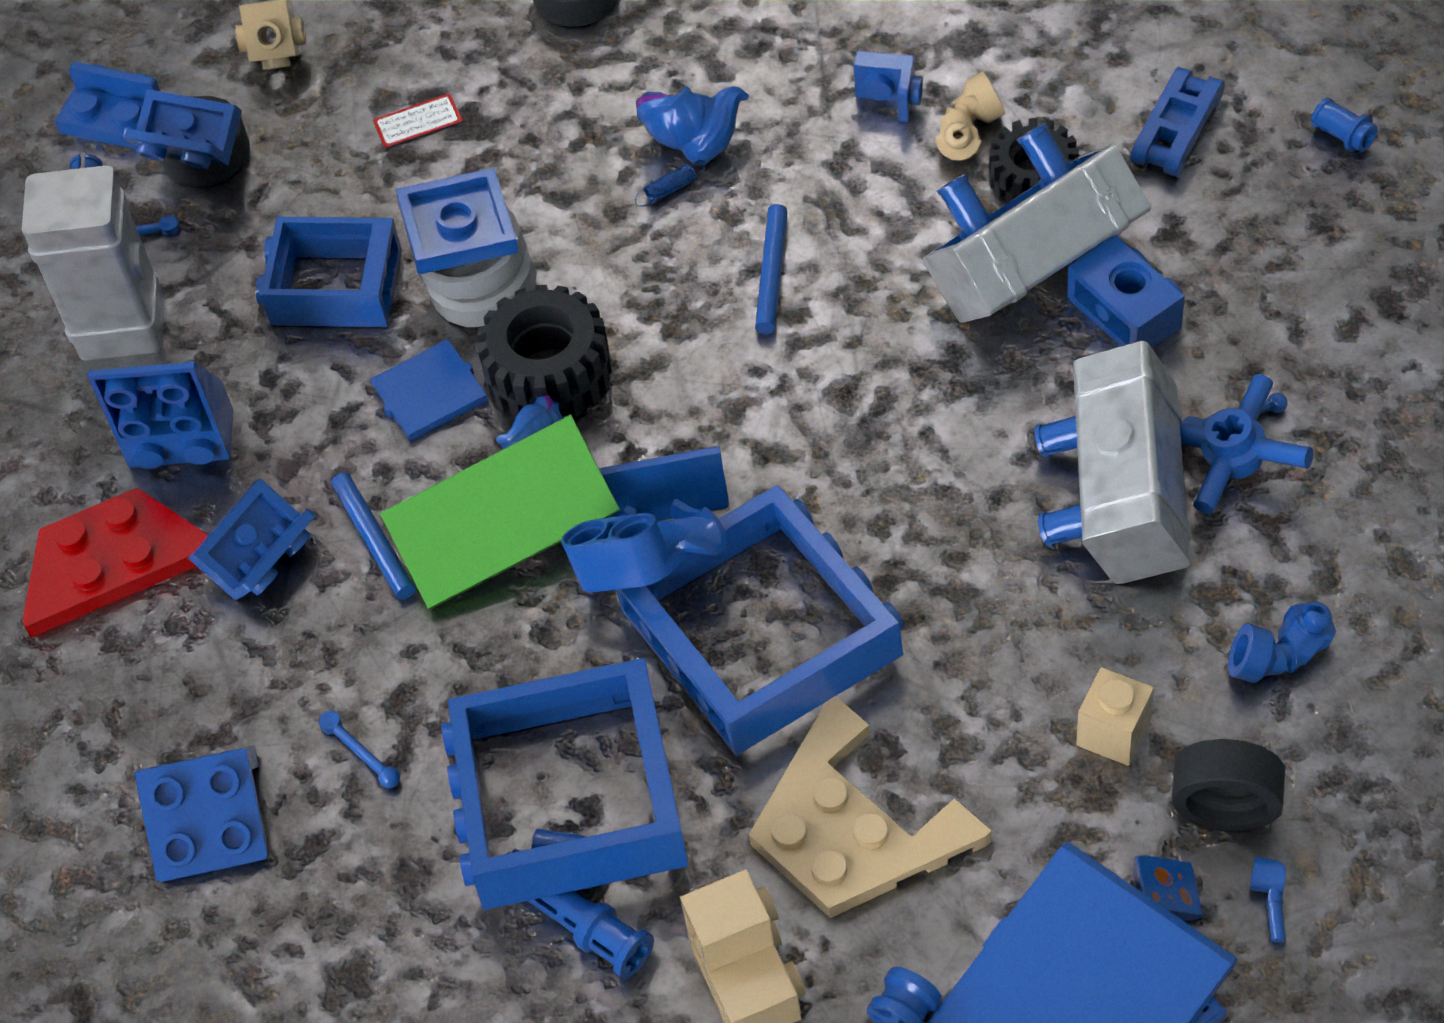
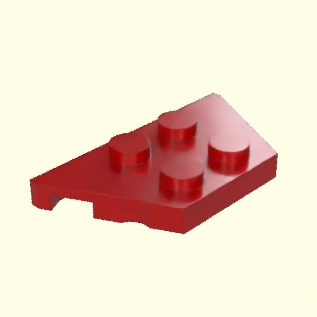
(105, 557)

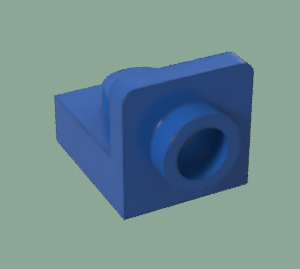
(888, 78)

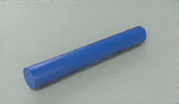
(771, 269)
(373, 536)

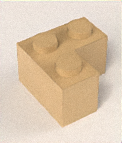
(735, 949)

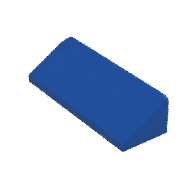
(656, 482)

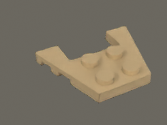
(838, 840)

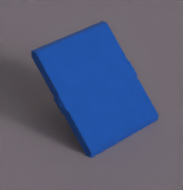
(1088, 953)

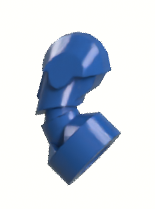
(1303, 634)

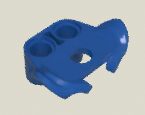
(638, 549)

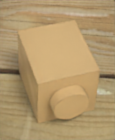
(1114, 716)

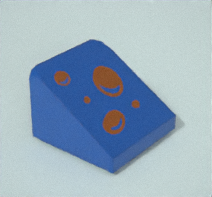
(1169, 884)

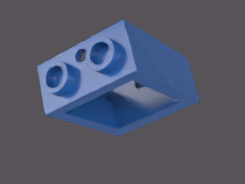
(330, 238)

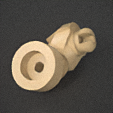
(978, 101)

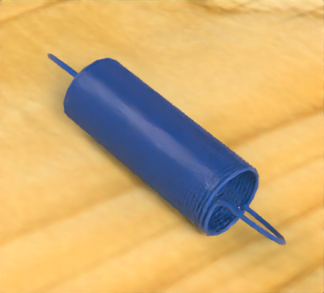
(670, 183)

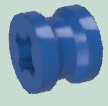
(905, 998)

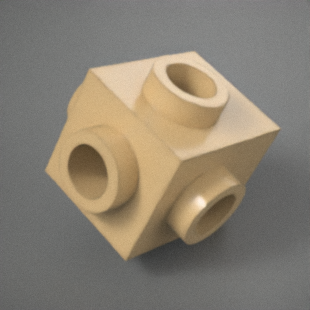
(252, 33)

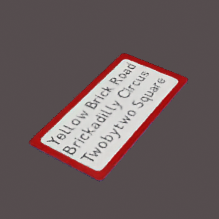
(417, 120)

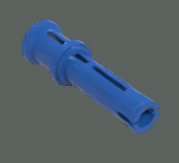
(599, 930)

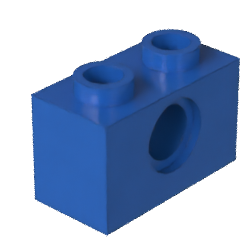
(1125, 294)

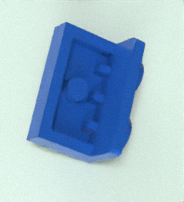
(185, 128)
(251, 540)

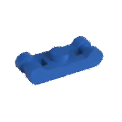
(1178, 120)

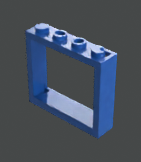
(806, 686)
(575, 862)

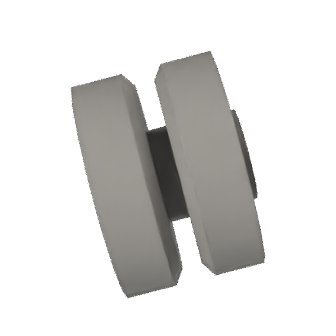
(470, 290)

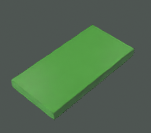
(499, 512)

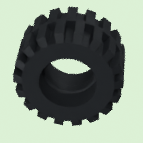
(537, 323)

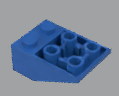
(166, 413)

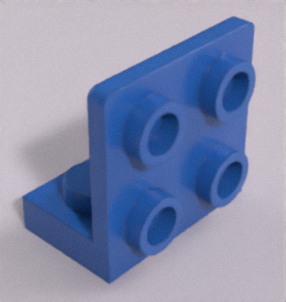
(202, 814)

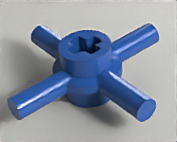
(1237, 444)

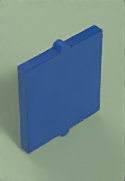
(428, 389)

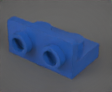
(103, 103)

